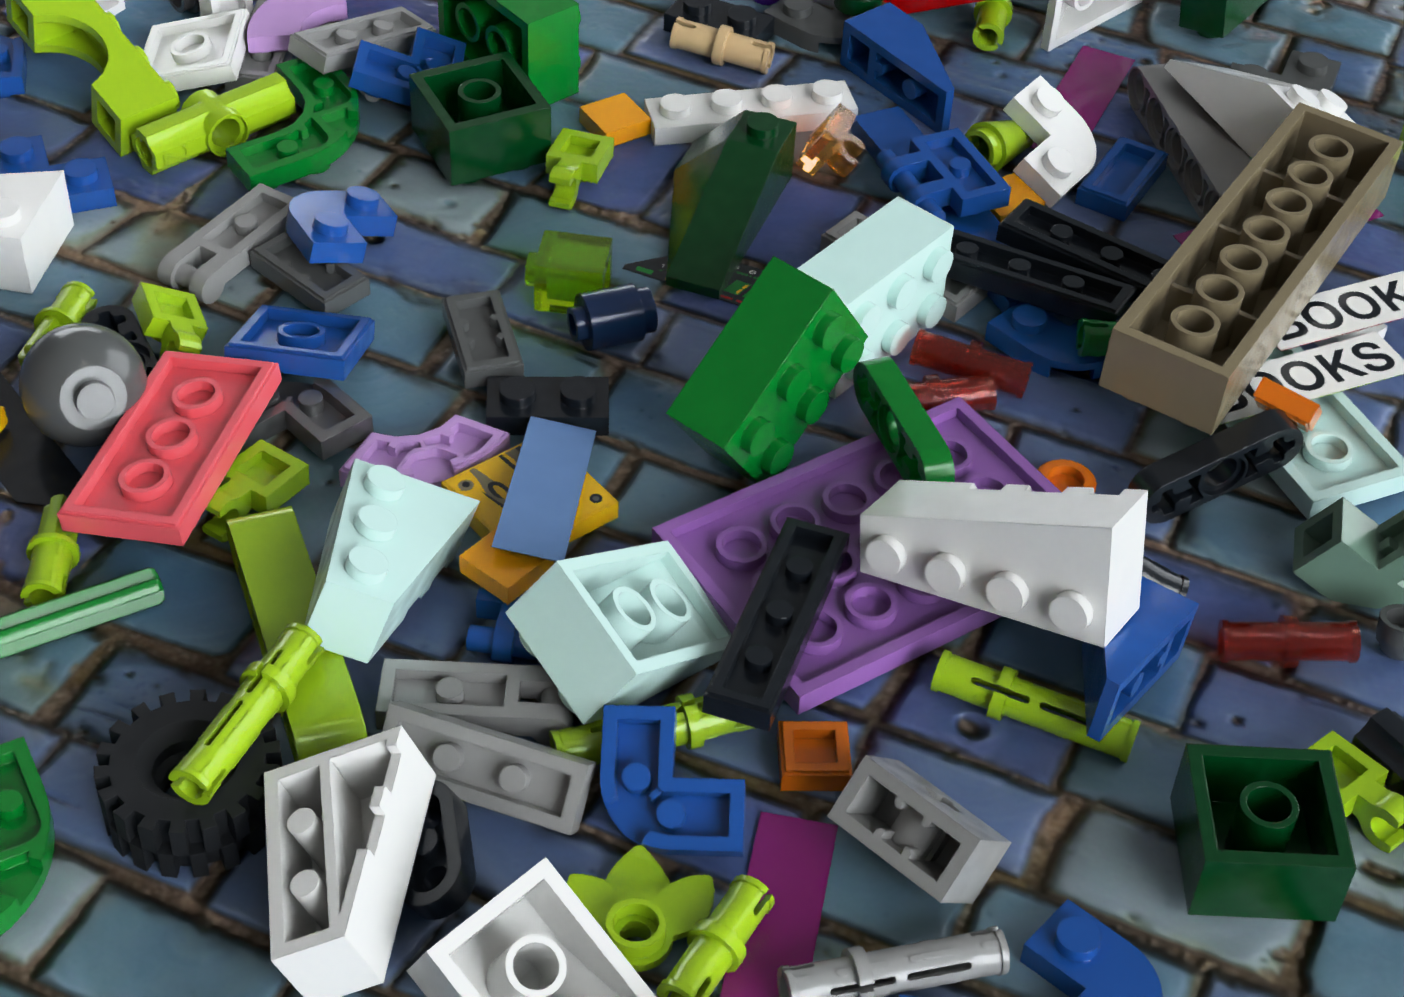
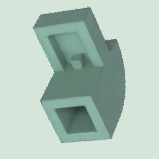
(1351, 556)

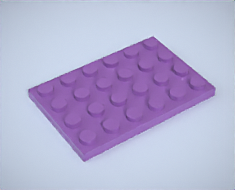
(865, 619)

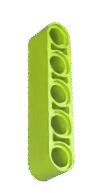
(277, 592)

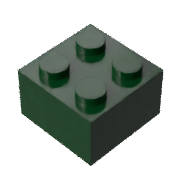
(480, 117)
(1261, 832)

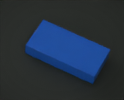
(1121, 178)

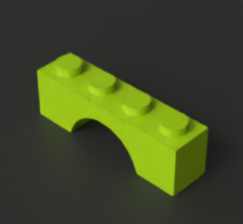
(127, 90)

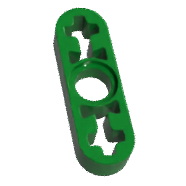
(901, 422)

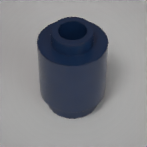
(612, 316)

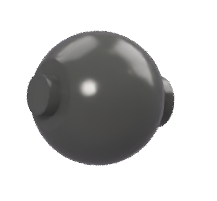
(80, 383)

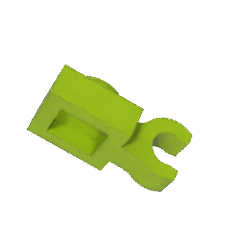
(576, 159)
(170, 318)
(257, 480)
(1364, 794)

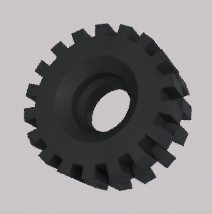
(167, 827)

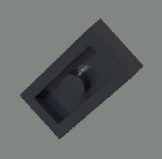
(715, 13)
(566, 400)

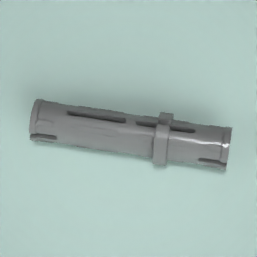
(899, 967)

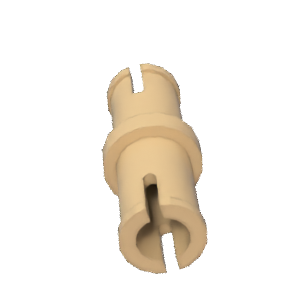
(722, 45)

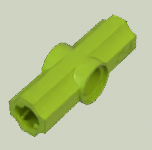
(213, 122)

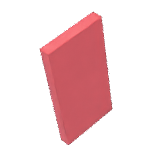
(171, 449)

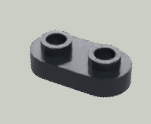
(444, 858)

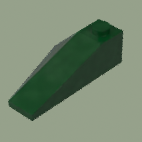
(724, 198)

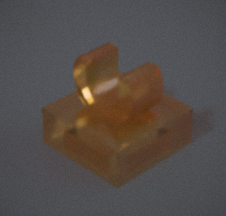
(832, 144)

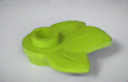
(644, 904)

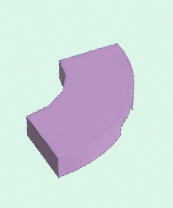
(277, 19)
(433, 454)

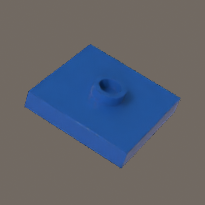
(303, 341)

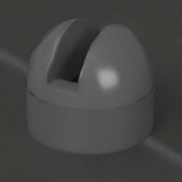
(1391, 631)

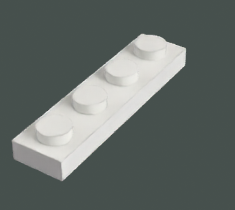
(688, 117)

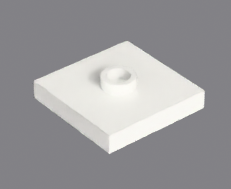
(199, 49)

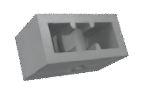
(919, 830)

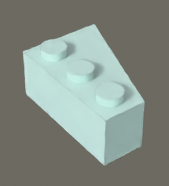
(382, 555)

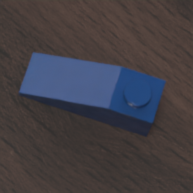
(900, 62)
(1135, 657)

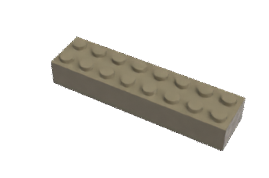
(1249, 268)

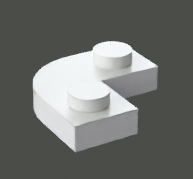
(1063, 139)

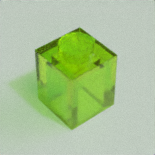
(566, 267)

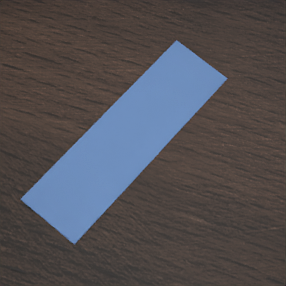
(545, 490)

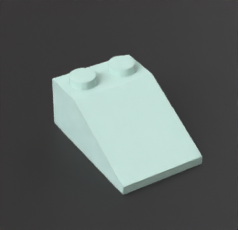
(619, 626)

